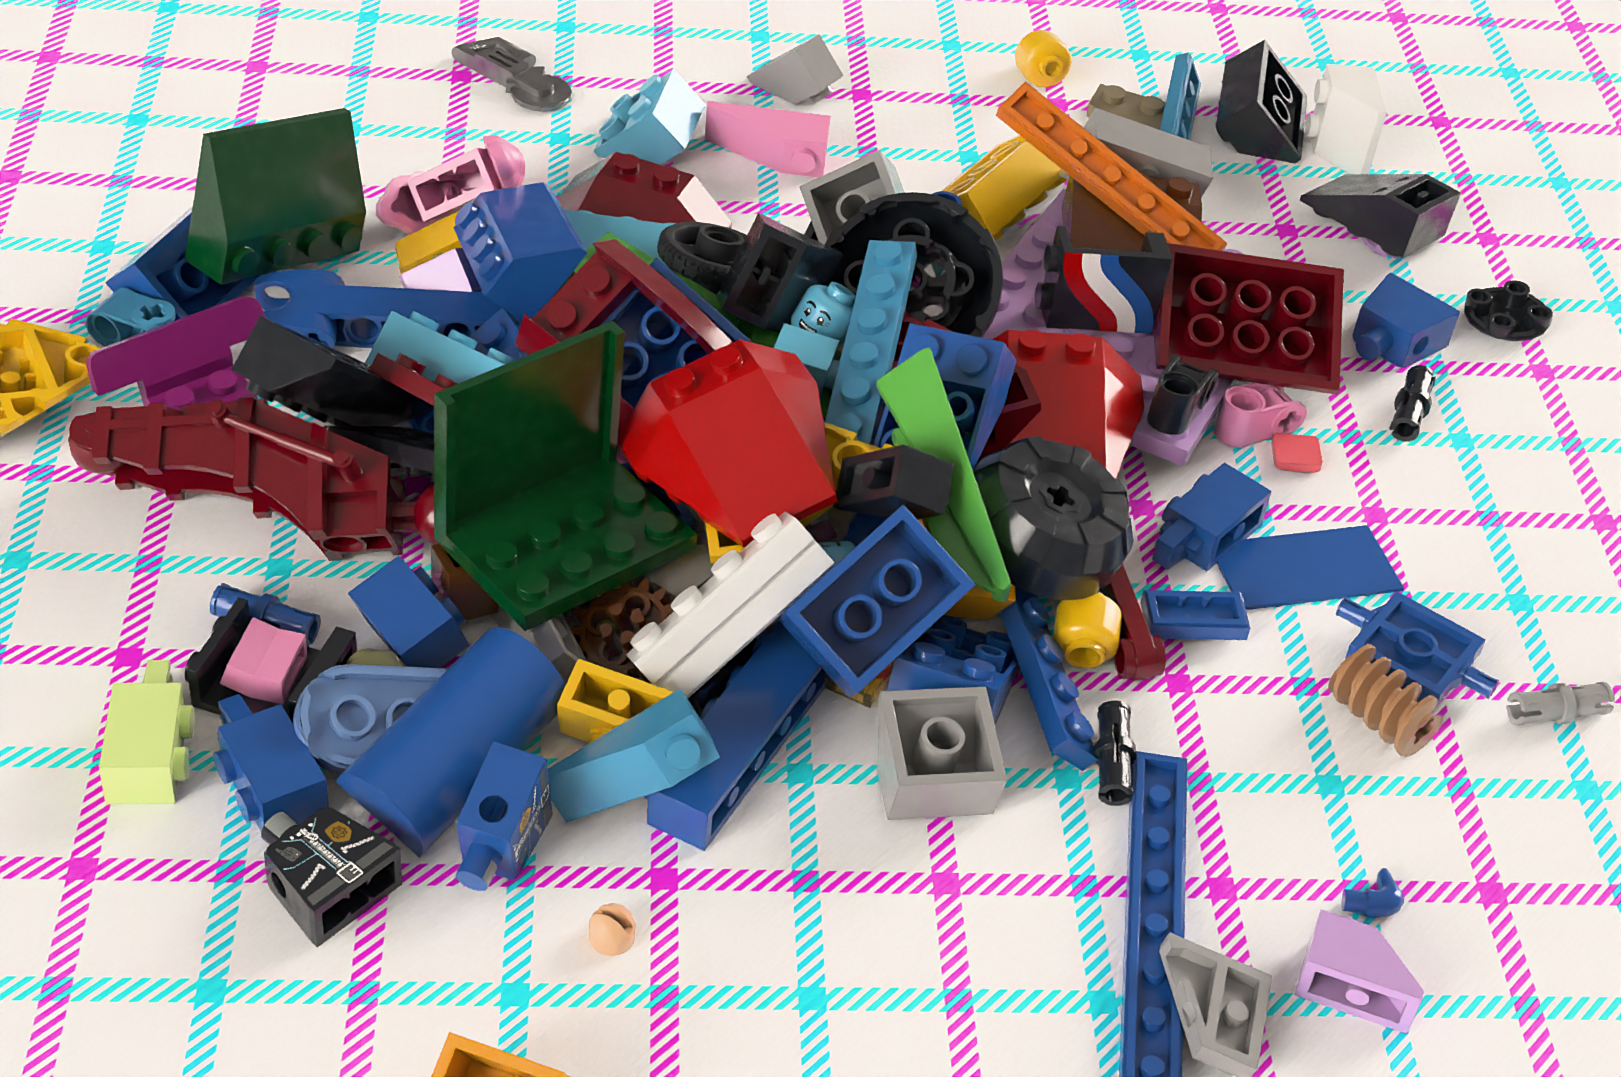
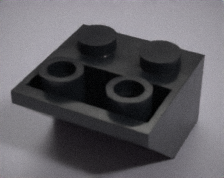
(774, 273)

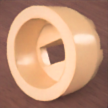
(606, 932)

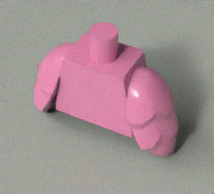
(429, 196)

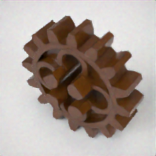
(617, 605)

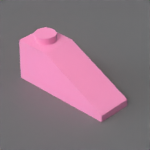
(772, 137)

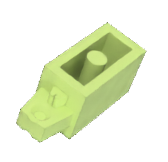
(145, 739)

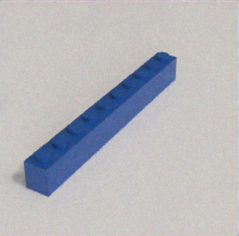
(747, 727)

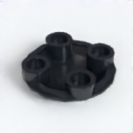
(1507, 312)

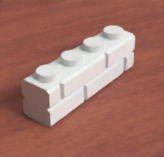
(731, 607)

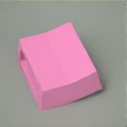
(266, 662)

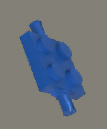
(1421, 644)

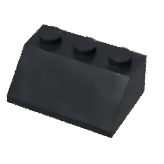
(1261, 106)

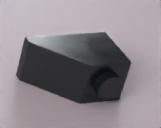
(892, 477)

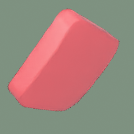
(1296, 452)

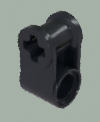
(1180, 396)

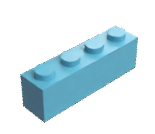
(448, 356)

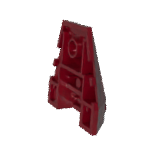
(641, 190)

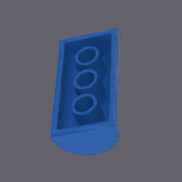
(432, 754)

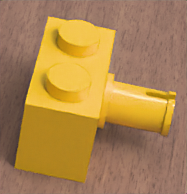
(602, 700)

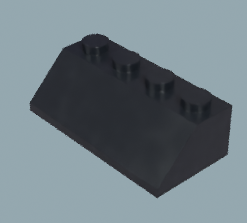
(321, 380)

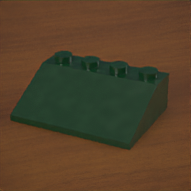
(276, 196)

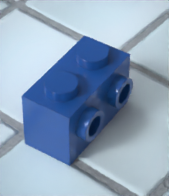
(409, 617)

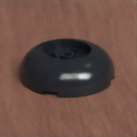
(943, 234)

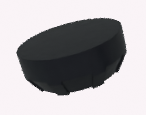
(1055, 517)

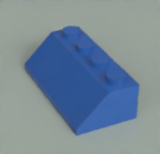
(519, 246)
(165, 275)

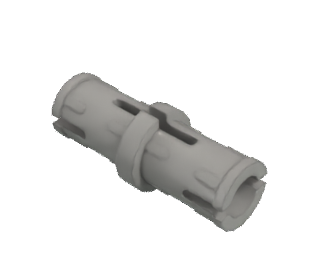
(1560, 703)

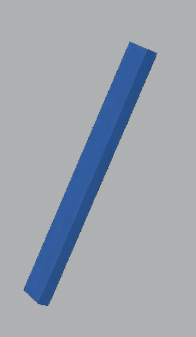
(1154, 907)

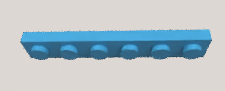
(872, 337)

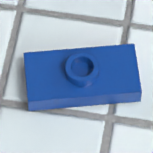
(1195, 615)

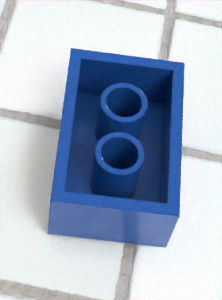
(876, 601)

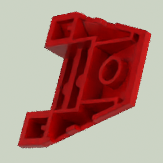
(1083, 390)
(734, 438)

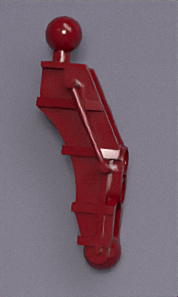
(259, 455)

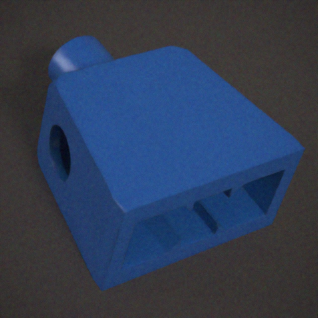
(1402, 323)

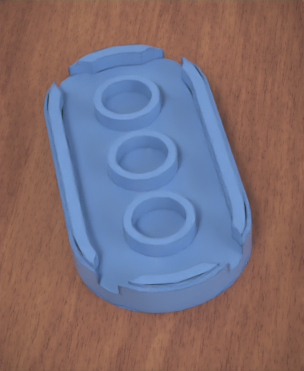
(353, 707)

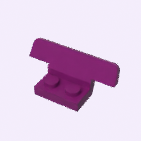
(181, 360)

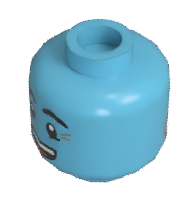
(825, 310)

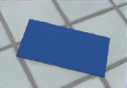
(1308, 567)

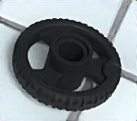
(700, 250)

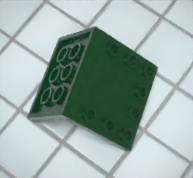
(535, 482)

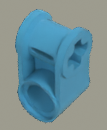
(127, 315)

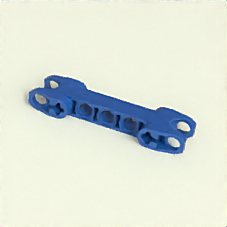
(355, 315)

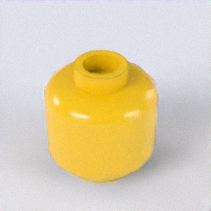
(1043, 58)
(1088, 630)

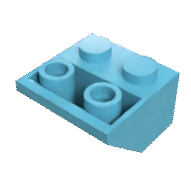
(653, 121)

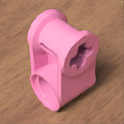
(1256, 413)

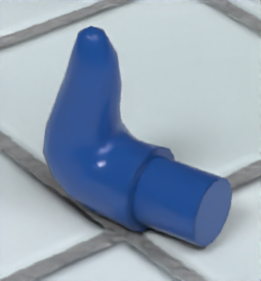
(1375, 903)

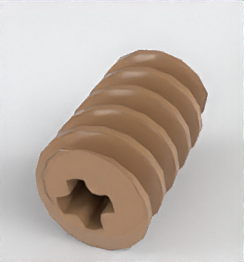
(1384, 702)

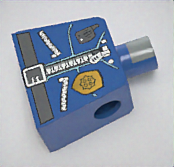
(503, 816)

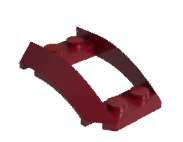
(598, 291)

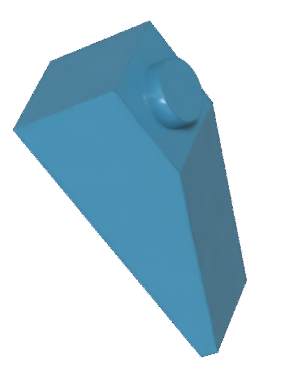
(633, 759)

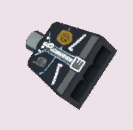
(328, 870)

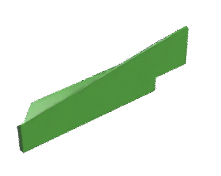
(928, 424)

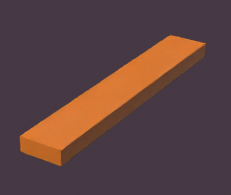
(1102, 170)

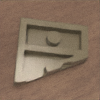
(1135, 107)

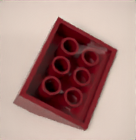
(1252, 318)

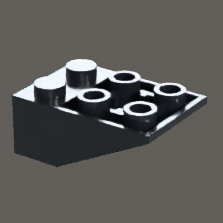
(1388, 209)

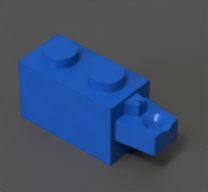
(1211, 518)
(267, 764)

